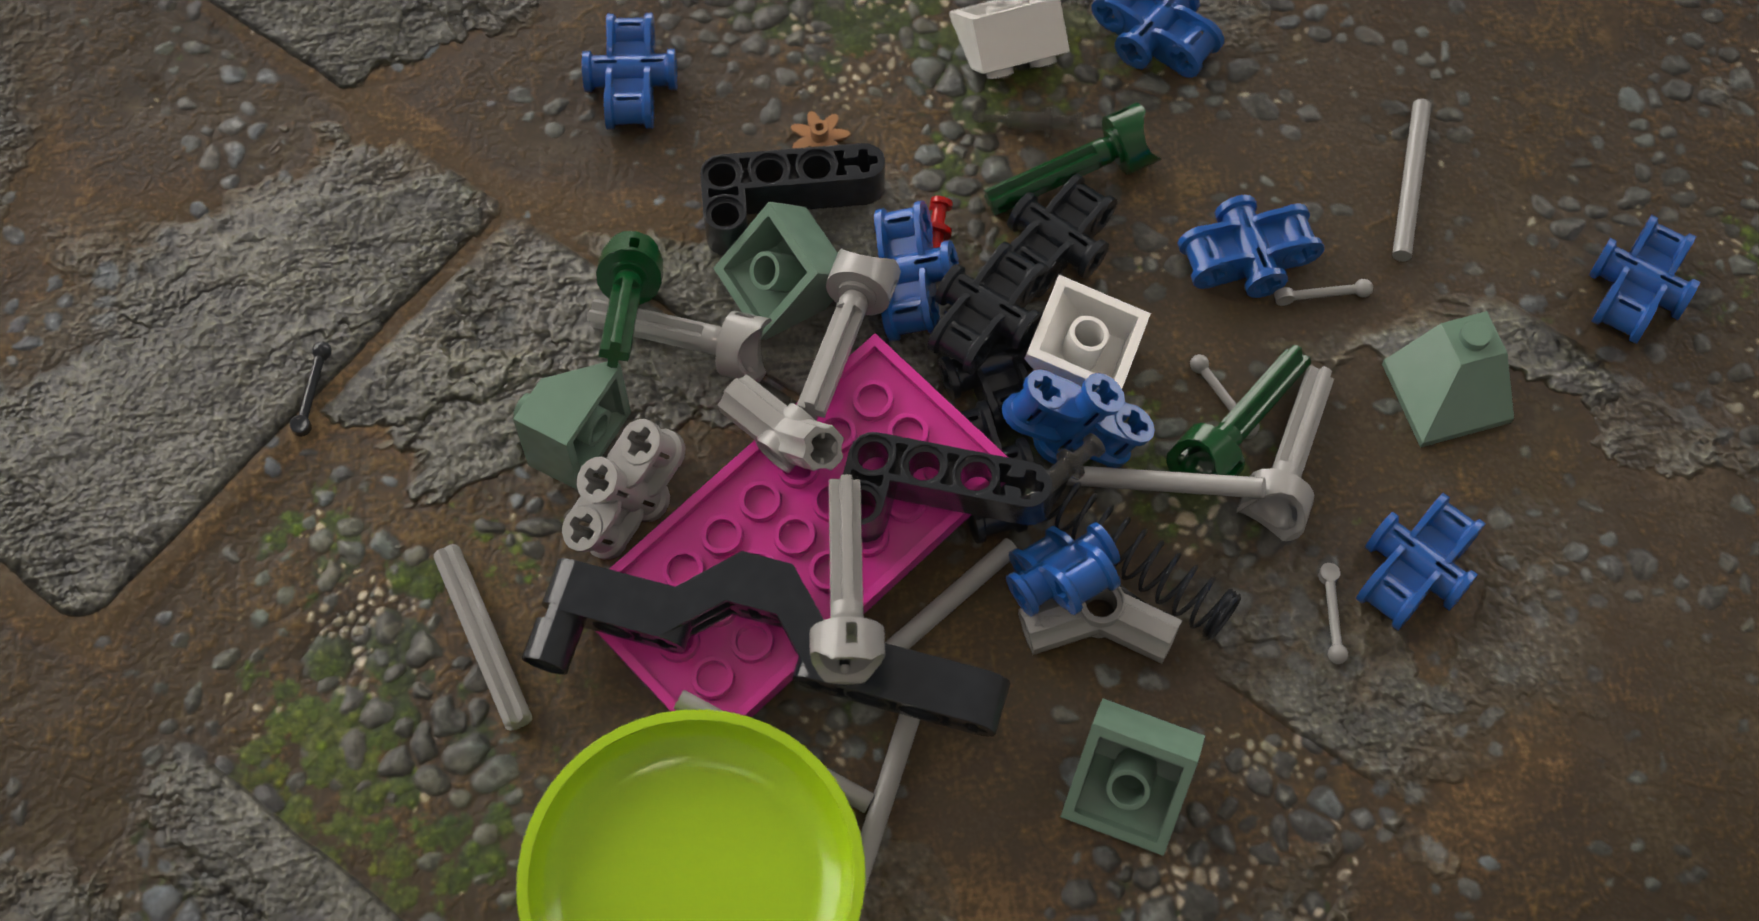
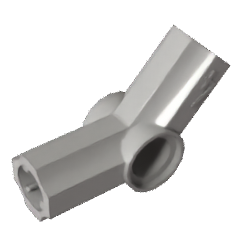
(781, 431)
(1131, 625)

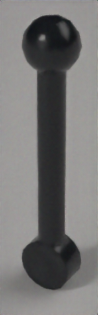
(300, 423)

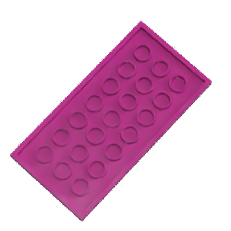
(786, 518)

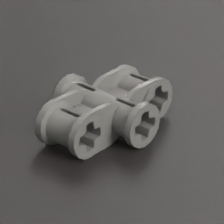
(631, 475)

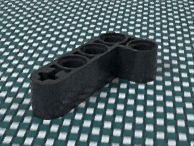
(848, 172)
(947, 488)

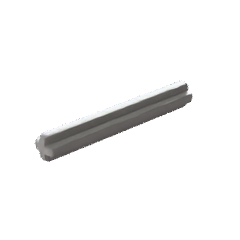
(482, 637)

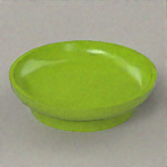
(692, 825)

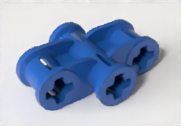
(1161, 29)
(629, 71)
(908, 239)
(1250, 246)
(1644, 279)
(1069, 412)
(1420, 561)
(1064, 569)

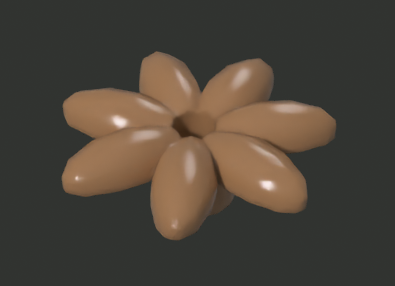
(819, 132)

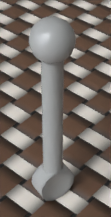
(1286, 295)
(1200, 365)
(1329, 575)

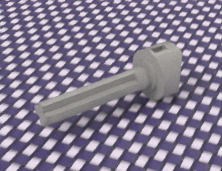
(860, 288)
(734, 344)
(1287, 495)
(847, 632)

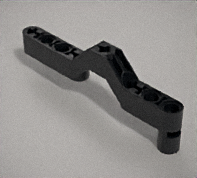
(764, 592)

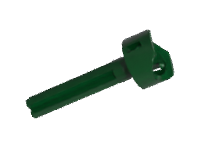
(1122, 143)
(628, 279)
(1216, 449)

